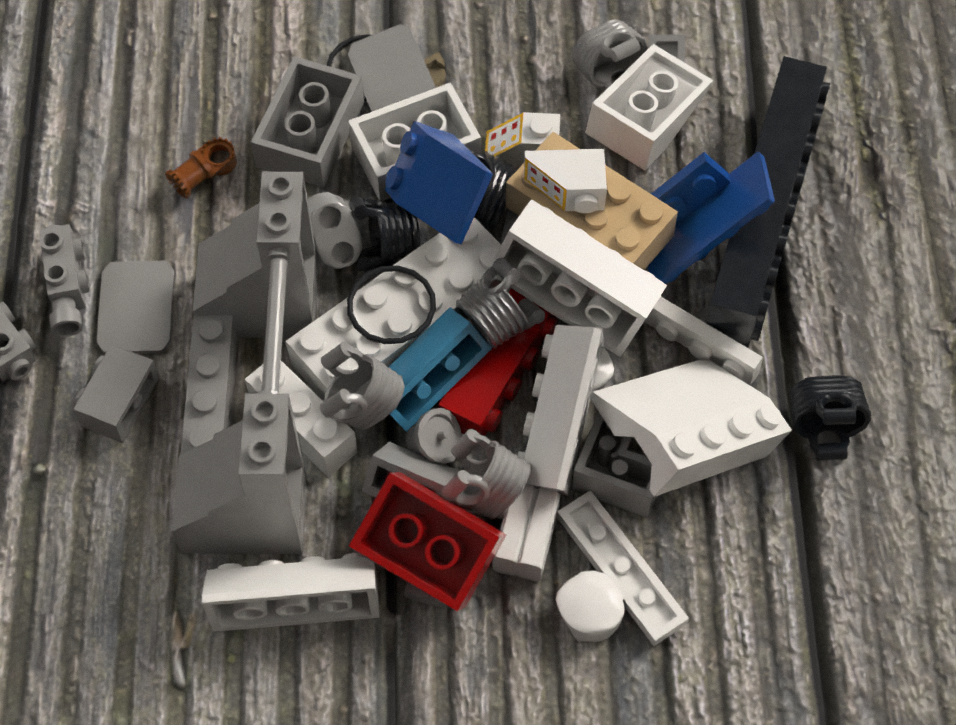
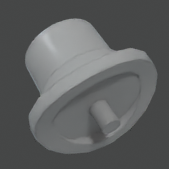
(434, 435)

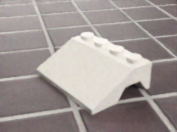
(692, 422)

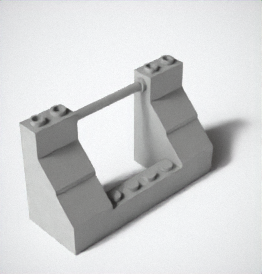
(247, 481)

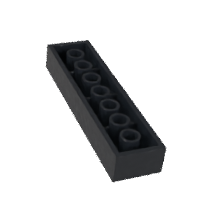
(758, 246)

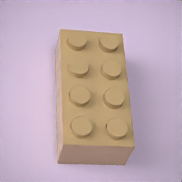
(632, 220)

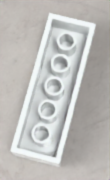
(395, 304)

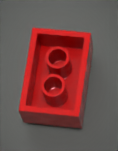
(427, 540)

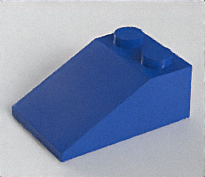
(438, 180)

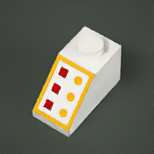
(519, 135)
(569, 177)

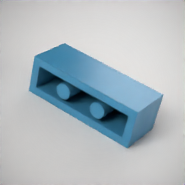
(436, 364)

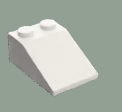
(647, 106)

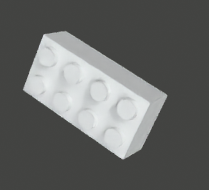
(578, 276)

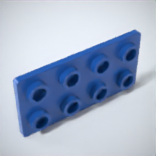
(709, 209)

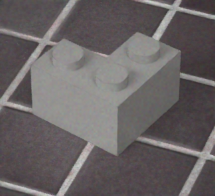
(614, 471)

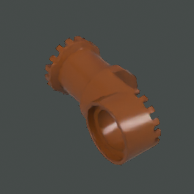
(200, 167)

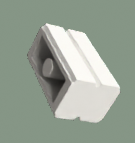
(528, 533)

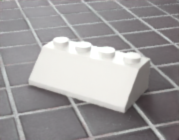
(561, 405)
(291, 592)

